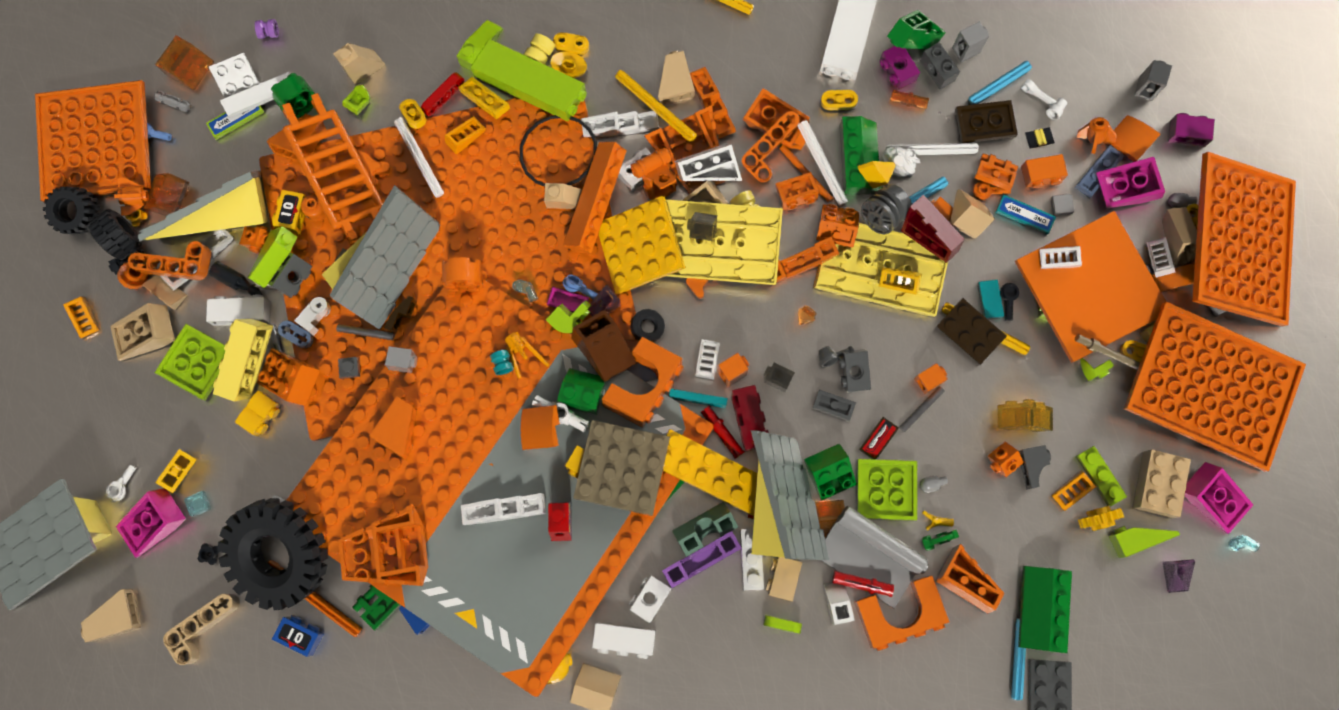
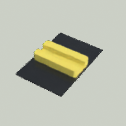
(1039, 137)

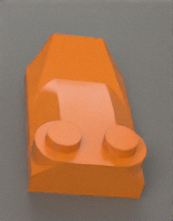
(767, 111)

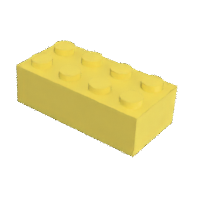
(242, 359)

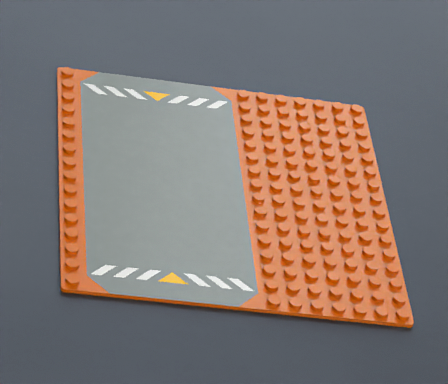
(497, 583)

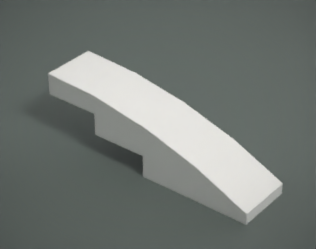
(621, 124)
(216, 241)
(503, 509)

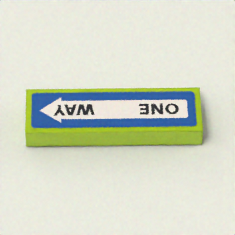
(223, 124)

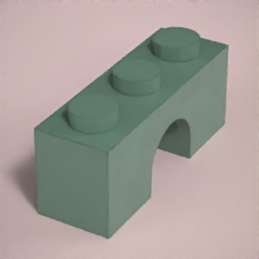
(712, 521)

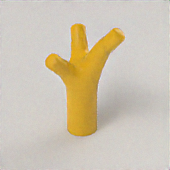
(938, 521)

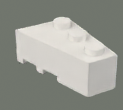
(710, 165)

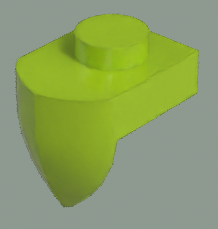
(357, 99)
(1100, 371)

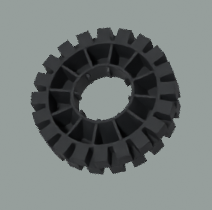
(244, 554)

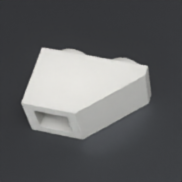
(838, 603)

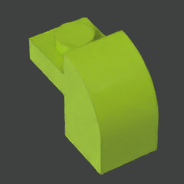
(564, 320)

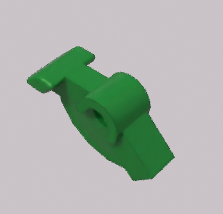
(941, 538)

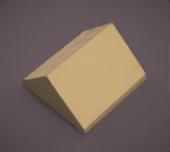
(970, 215)
(595, 688)

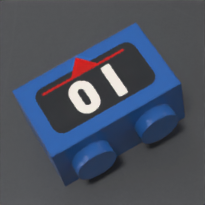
(298, 635)

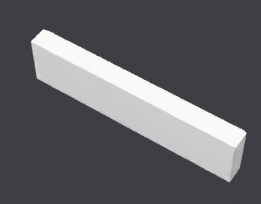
(250, 97)

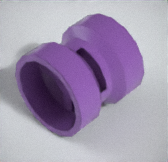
(266, 29)

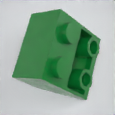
(830, 471)

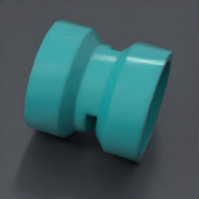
(501, 362)

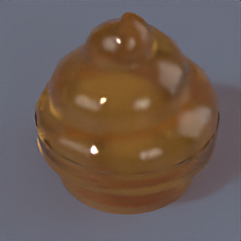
(806, 315)

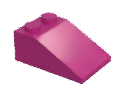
(1131, 183)
(1217, 496)
(150, 521)

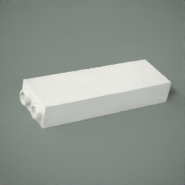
(848, 38)

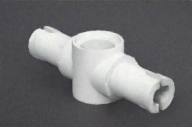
(569, 417)

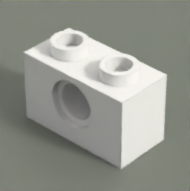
(645, 610)

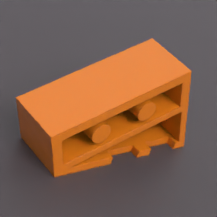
(969, 581)

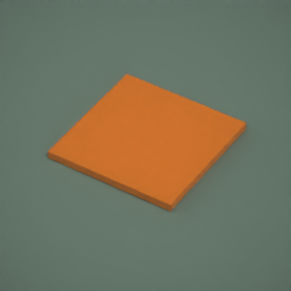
(92, 138)
(1103, 296)

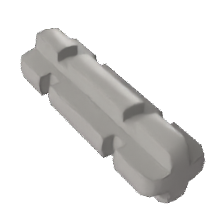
(172, 101)

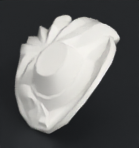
(904, 160)

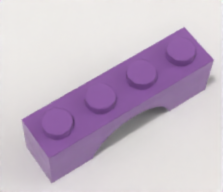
(701, 559)

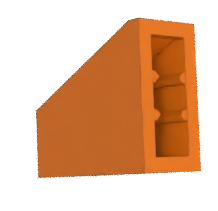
(280, 145)
(396, 427)

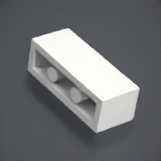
(225, 310)
(751, 564)
(624, 640)

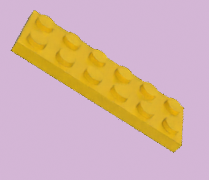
(711, 472)

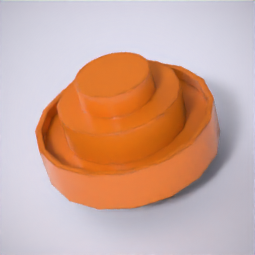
(131, 278)

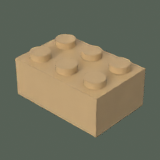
(1161, 484)

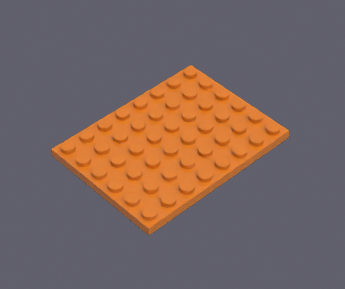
(1244, 240)
(1215, 386)

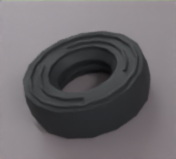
(657, 320)

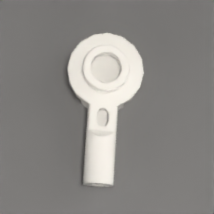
(117, 490)

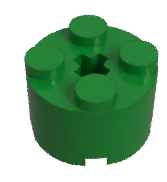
(293, 91)

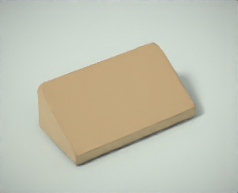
(161, 290)

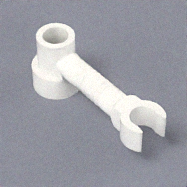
(1055, 106)

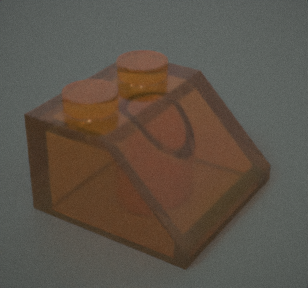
(166, 194)

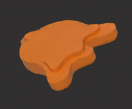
(372, 167)

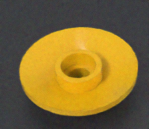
(569, 64)

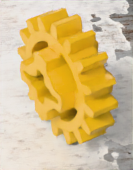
(1100, 518)

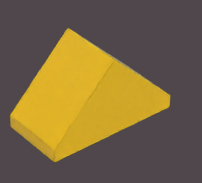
(877, 172)

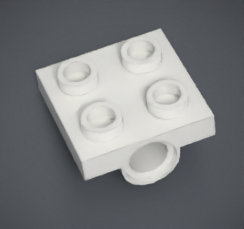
(234, 75)

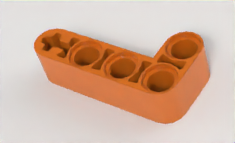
(773, 144)
(168, 264)

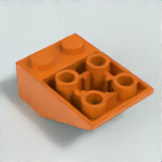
(288, 377)

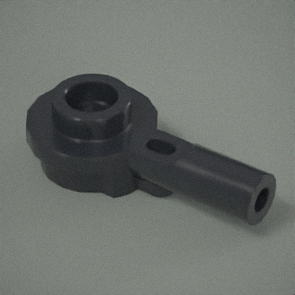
(1009, 293)

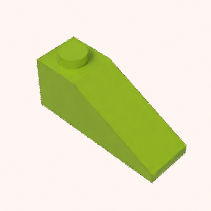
(476, 43)
(272, 255)
(1133, 540)

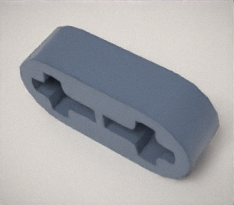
(297, 331)

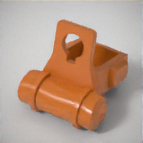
(655, 174)

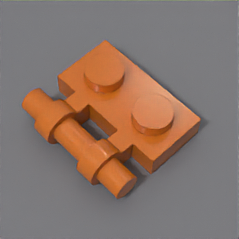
(996, 171)

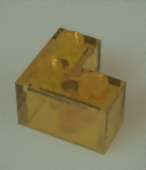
(1025, 415)

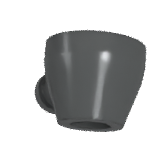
(829, 357)

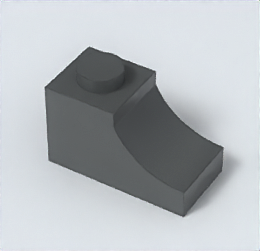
(1034, 461)

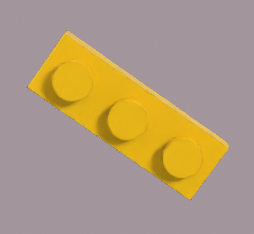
(484, 97)

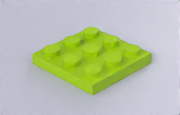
(193, 362)
(887, 489)

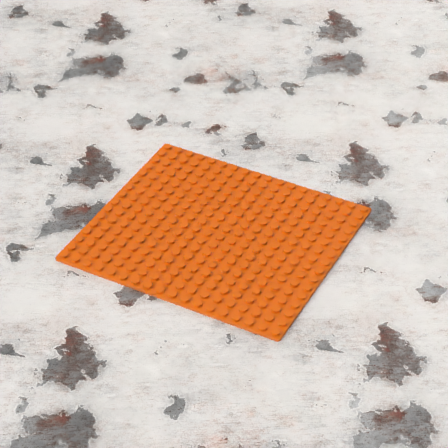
(484, 215)

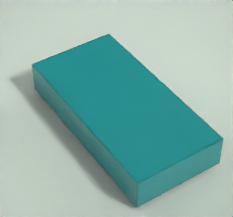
(990, 299)

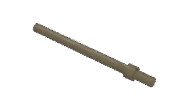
(1095, 345)

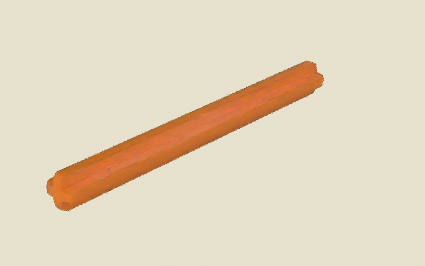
(328, 609)

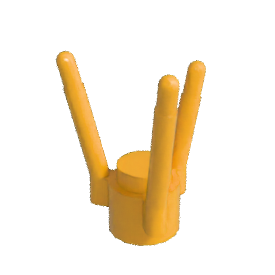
(516, 344)

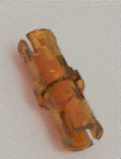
(909, 99)

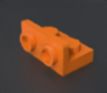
(797, 191)

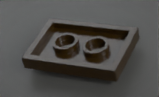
(986, 121)
(971, 331)

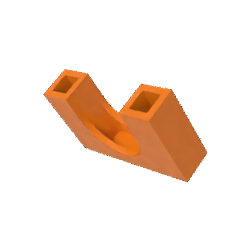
(640, 407)
(930, 615)

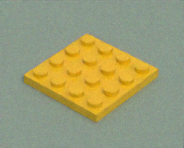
(640, 245)

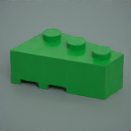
(915, 32)

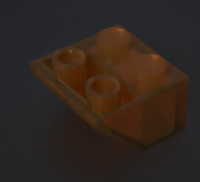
(184, 63)

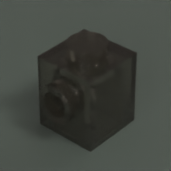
(702, 226)
(778, 376)

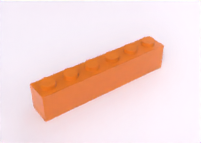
(595, 197)

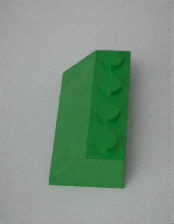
(858, 147)
(1045, 609)

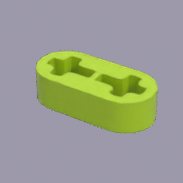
(782, 624)

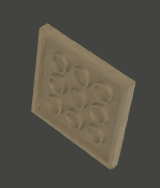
(621, 468)

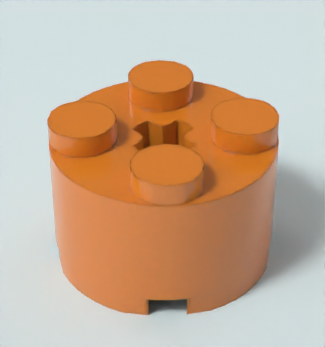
(461, 274)

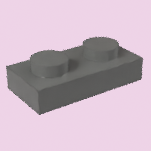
(834, 405)

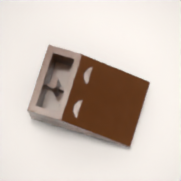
(603, 345)

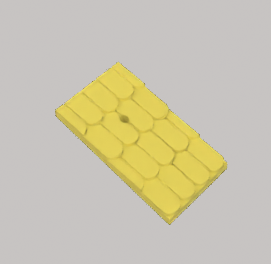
(742, 248)
(859, 269)

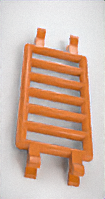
(347, 144)

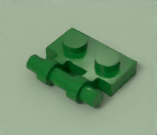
(377, 612)

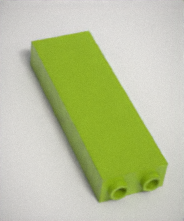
(529, 80)

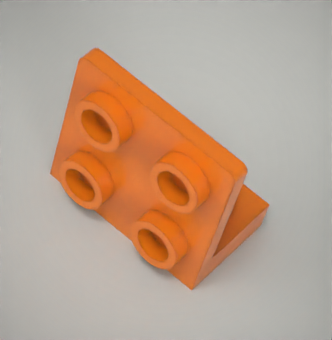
(838, 223)

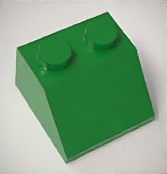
(581, 391)

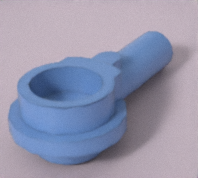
(157, 134)
(574, 284)

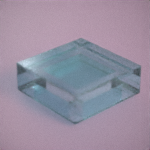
(197, 503)

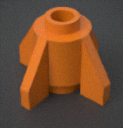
(1097, 132)
(131, 195)

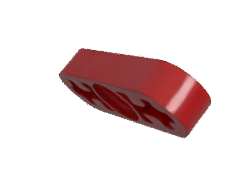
(442, 94)

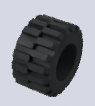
(57, 209)
(114, 234)

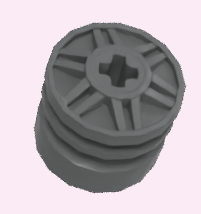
(886, 209)

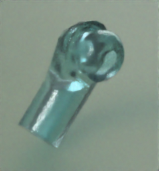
(525, 287)
(1243, 541)

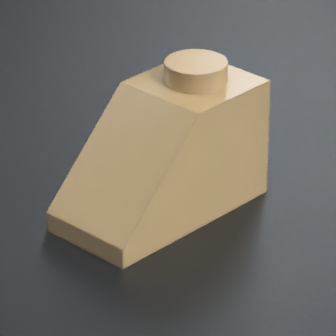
(561, 196)

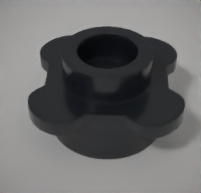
(203, 557)

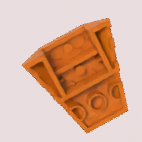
(703, 125)
(386, 551)

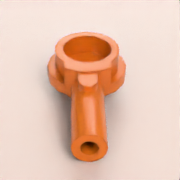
(983, 190)

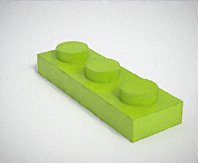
(1101, 476)

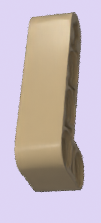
(202, 623)

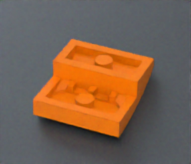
(1133, 137)
(539, 427)

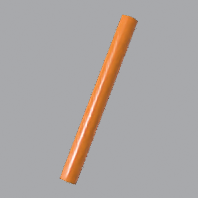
(803, 170)

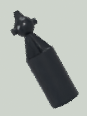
(232, 278)

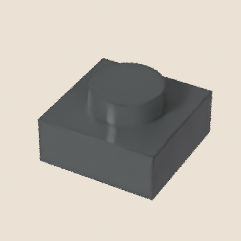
(349, 367)

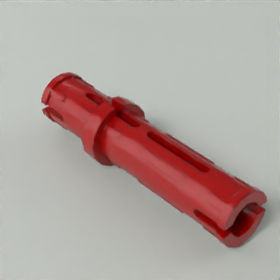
(723, 433)
(886, 589)

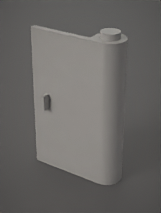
(868, 551)

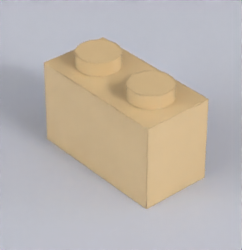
(784, 578)

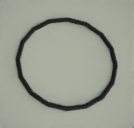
(544, 120)

